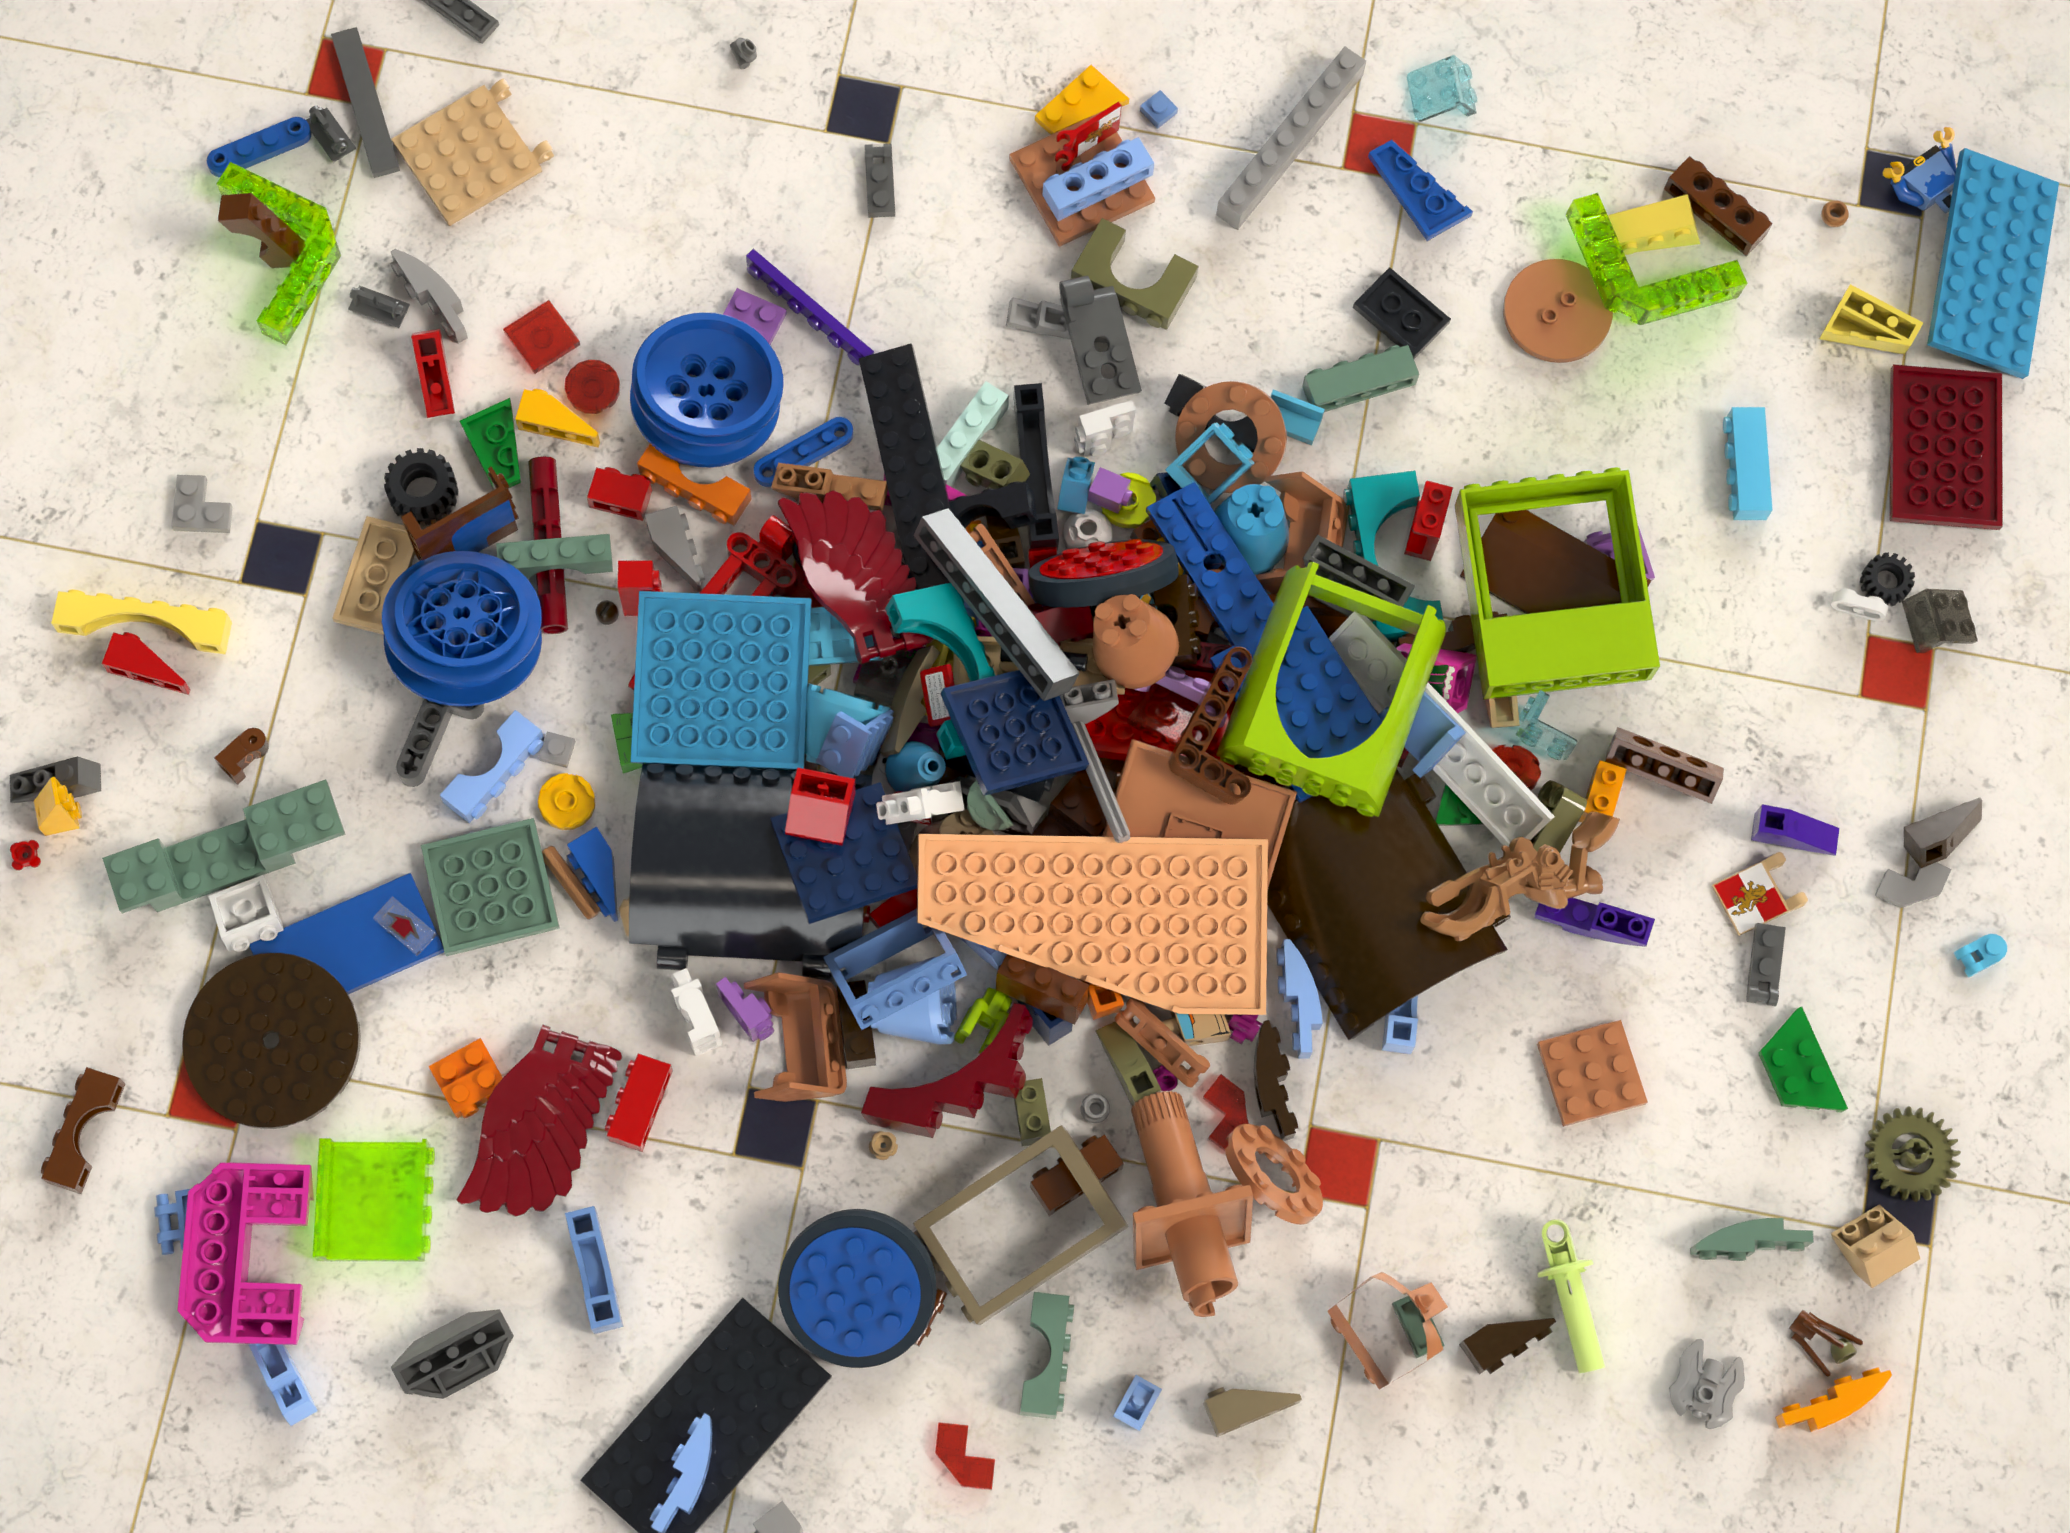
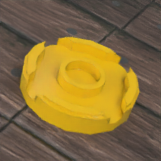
(566, 801)

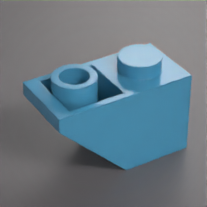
(1076, 485)

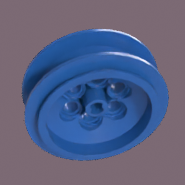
(476, 666)

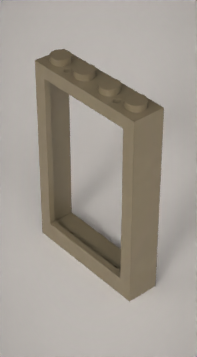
(1089, 1183)

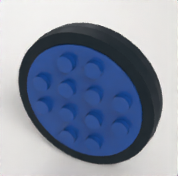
(857, 1288)

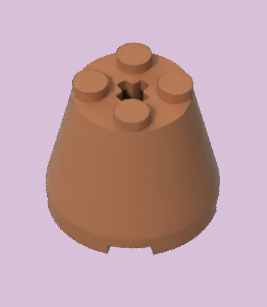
(1132, 642)

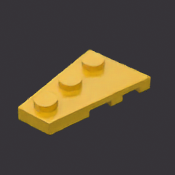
(1081, 99)

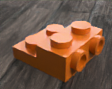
(467, 1078)

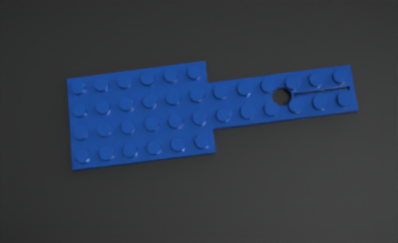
(1314, 689)

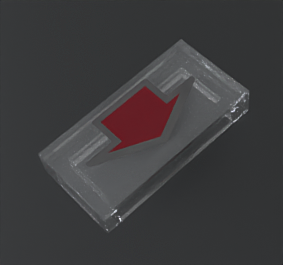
(404, 926)

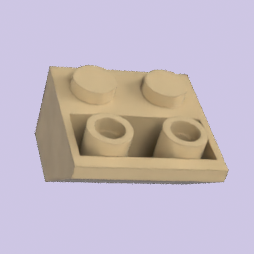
(1876, 1245)

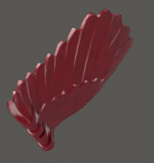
(852, 568)

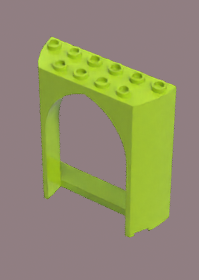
(1255, 730)

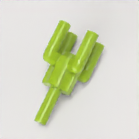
(989, 1013)

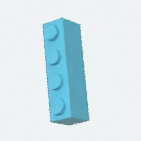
(1748, 463)

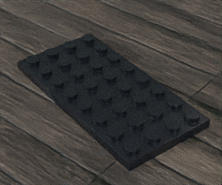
(752, 1389)

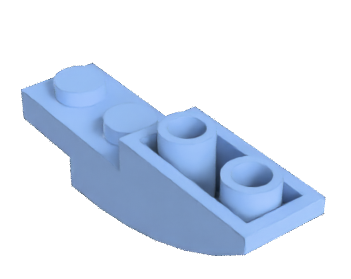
(1299, 987)
(693, 1464)

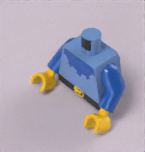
(1928, 177)

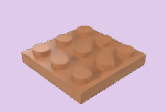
(1592, 1073)

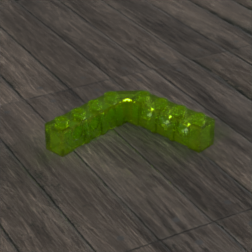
(314, 263)
(1618, 285)

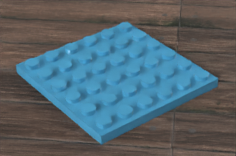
(721, 680)

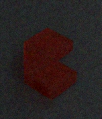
(1229, 1101)
(967, 1470)

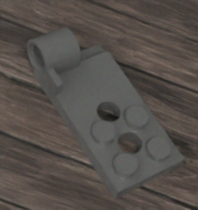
(1092, 316)

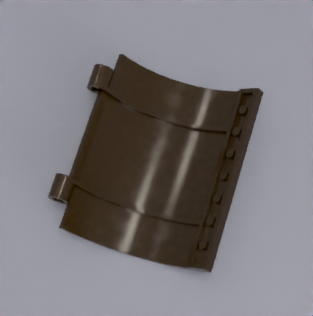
(1355, 898)

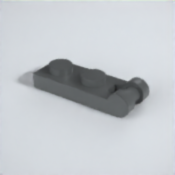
(879, 181)
(1766, 963)

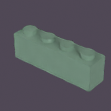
(1361, 379)

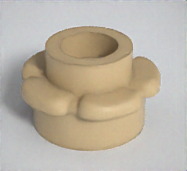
(883, 1137)

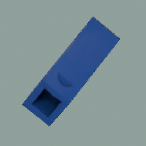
(596, 862)

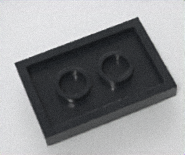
(1401, 312)

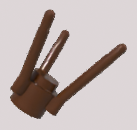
(1808, 1325)

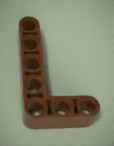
(1208, 726)

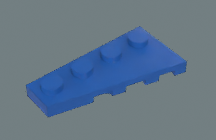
(1418, 192)

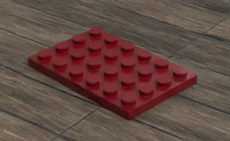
(1946, 447)

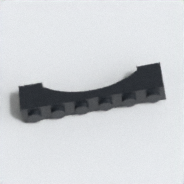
(1034, 453)

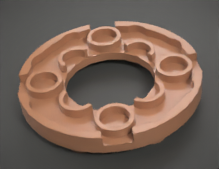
(1251, 402)
(1294, 1207)

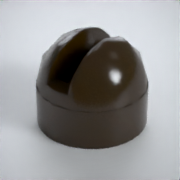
(611, 614)

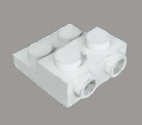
(1098, 428)
(246, 914)

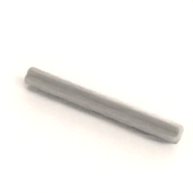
(1102, 786)

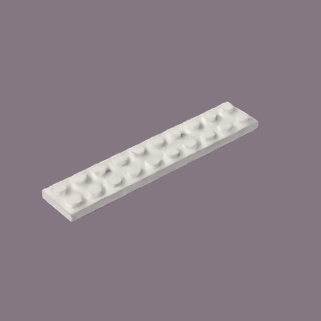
(1471, 765)

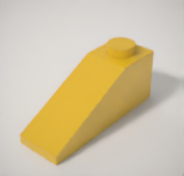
(549, 417)

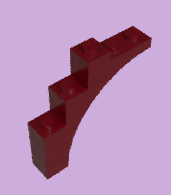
(994, 1071)

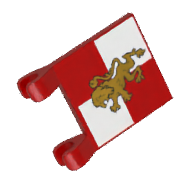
(1088, 134)

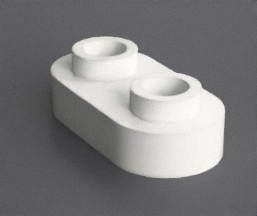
(1865, 607)

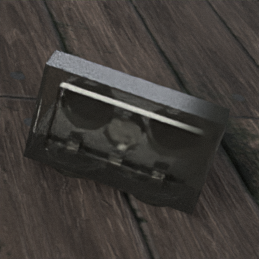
(1939, 618)

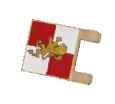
(1754, 896)

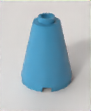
(914, 767)

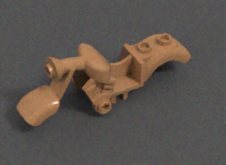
(1521, 870)

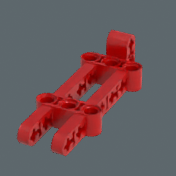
(773, 547)

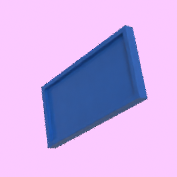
(351, 942)

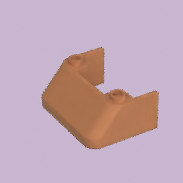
(1311, 512)
(810, 1037)

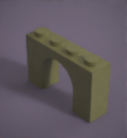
(1155, 303)

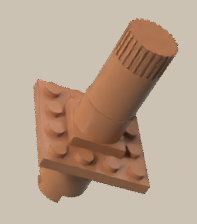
(1190, 1221)

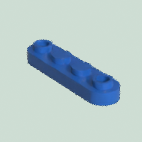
(260, 145)
(806, 449)

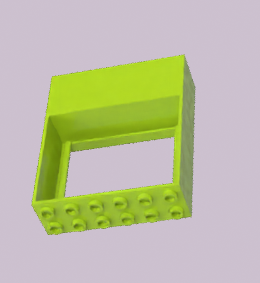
(1567, 645)

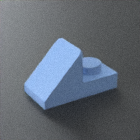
(1137, 1402)

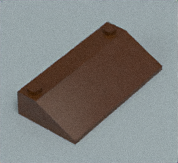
(1545, 567)

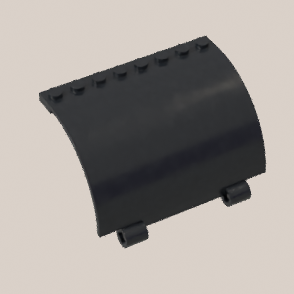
(714, 874)

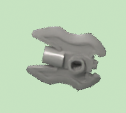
(1704, 1388)

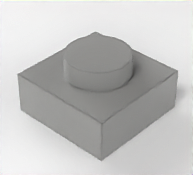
(557, 749)

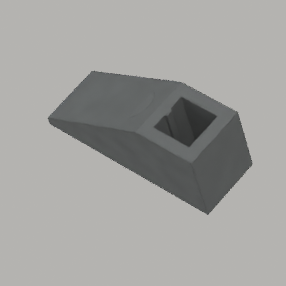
(76, 773)

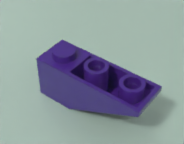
(1794, 830)

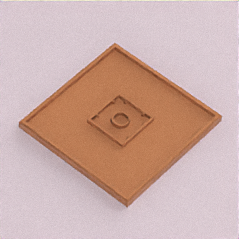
(1167, 806)

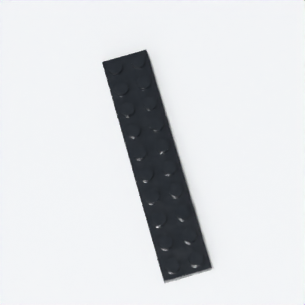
(906, 452)

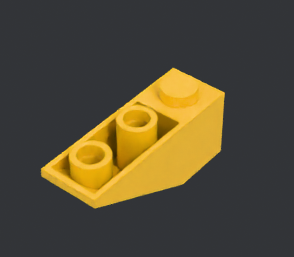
(56, 809)

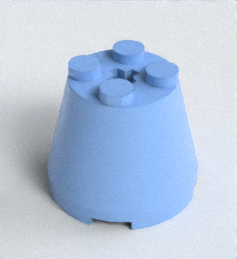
(923, 1020)

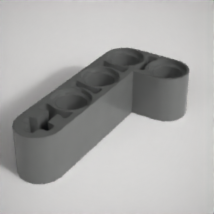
(429, 732)

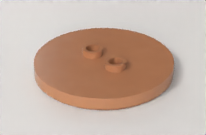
(1556, 311)

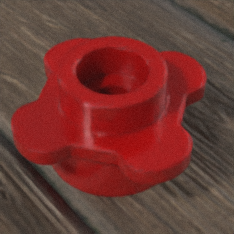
(17, 851)

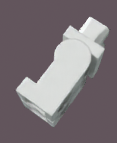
(921, 803)
(695, 1011)

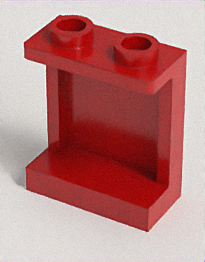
(1428, 520)

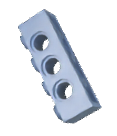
(1115, 179)

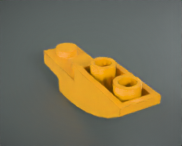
(1845, 1399)

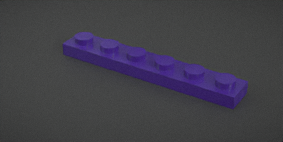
(802, 303)

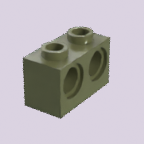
(996, 466)
(1032, 1112)

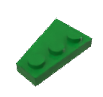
(494, 440)

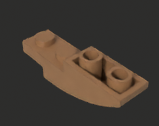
(798, 479)

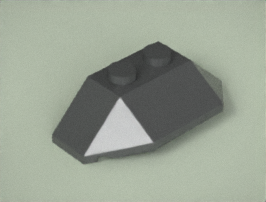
(1357, 573)
(1007, 801)
(454, 1355)

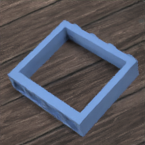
(903, 990)

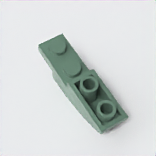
(1740, 1239)

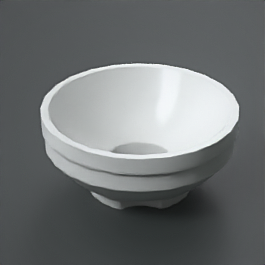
(1075, 538)

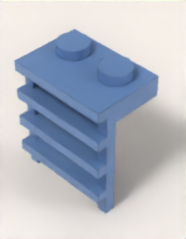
(853, 745)

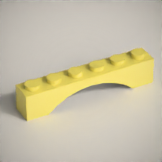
(84, 614)

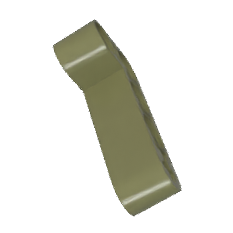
(1566, 808)

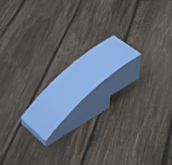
(284, 1381)

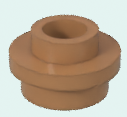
(1836, 207)

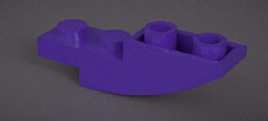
(1599, 922)

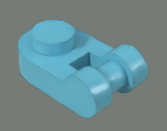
(1988, 948)

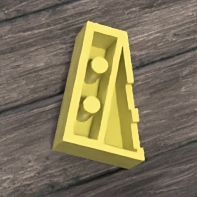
(1656, 226)
(1870, 323)

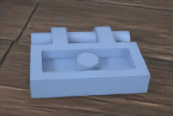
(163, 1212)

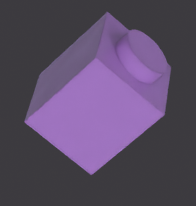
(1110, 490)

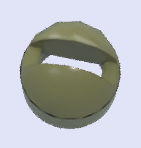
(1843, 1354)

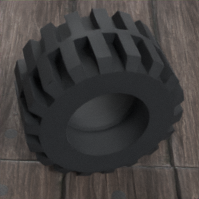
(417, 466)

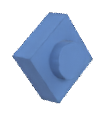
(1158, 109)

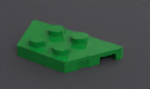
(1800, 1068)

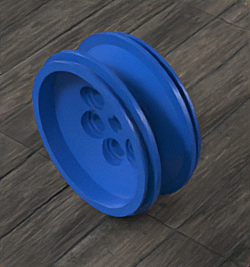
(708, 348)

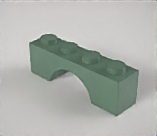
(581, 553)
(1041, 1393)

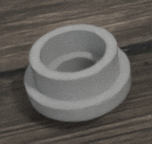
(1097, 1099)

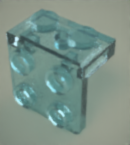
(1441, 89)
(1538, 733)

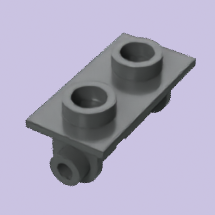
(329, 133)
(378, 306)

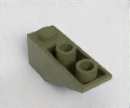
(1128, 1063)

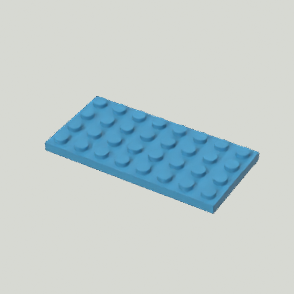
(1993, 263)

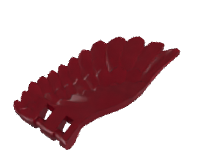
(539, 1124)

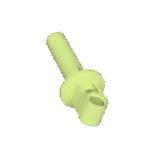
(1574, 1305)

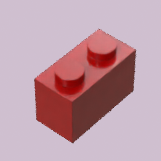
(619, 493)

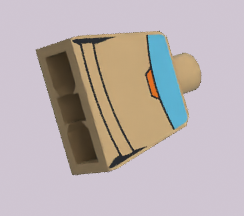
(1199, 1028)

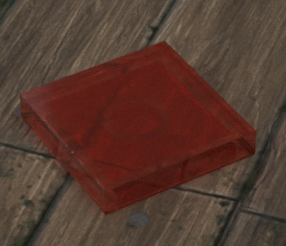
(541, 336)
(1162, 714)

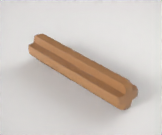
(570, 882)

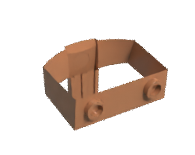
(1428, 1303)

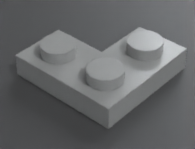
(193, 513)

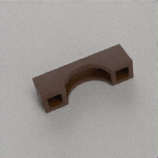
(250, 217)
(94, 1095)

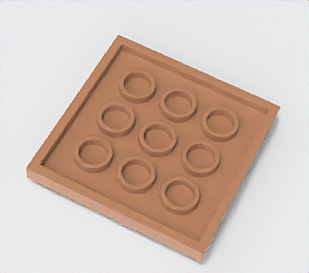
(1037, 163)

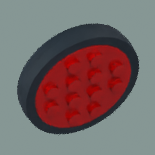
(1103, 571)

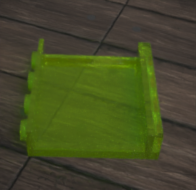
(373, 1201)

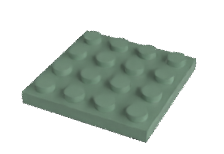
(490, 887)

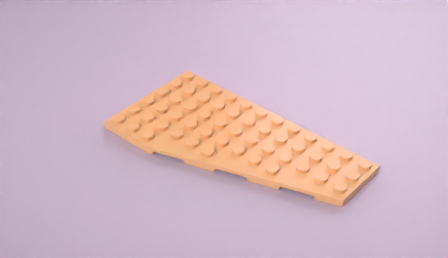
(1137, 916)

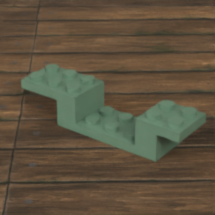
(226, 855)

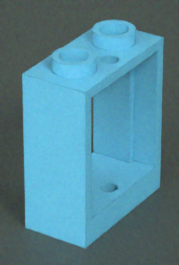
(1183, 478)

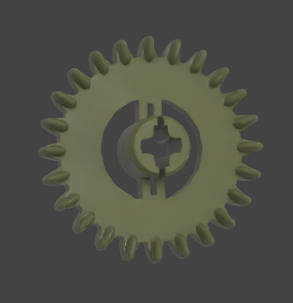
(1939, 1152)

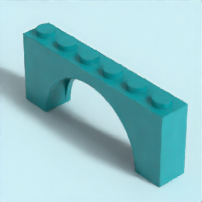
(1371, 504)
(942, 615)

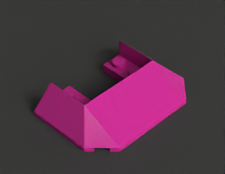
(217, 1253)

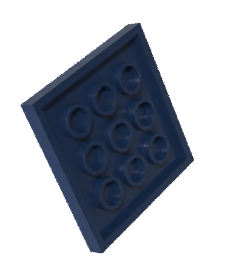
(1012, 732)
(850, 876)

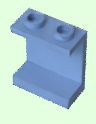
(1430, 735)

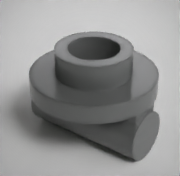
(744, 52)

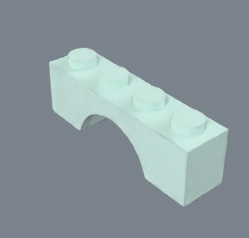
(978, 417)

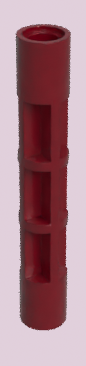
(548, 526)

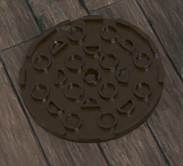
(281, 1083)

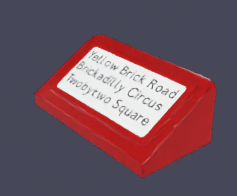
(933, 682)

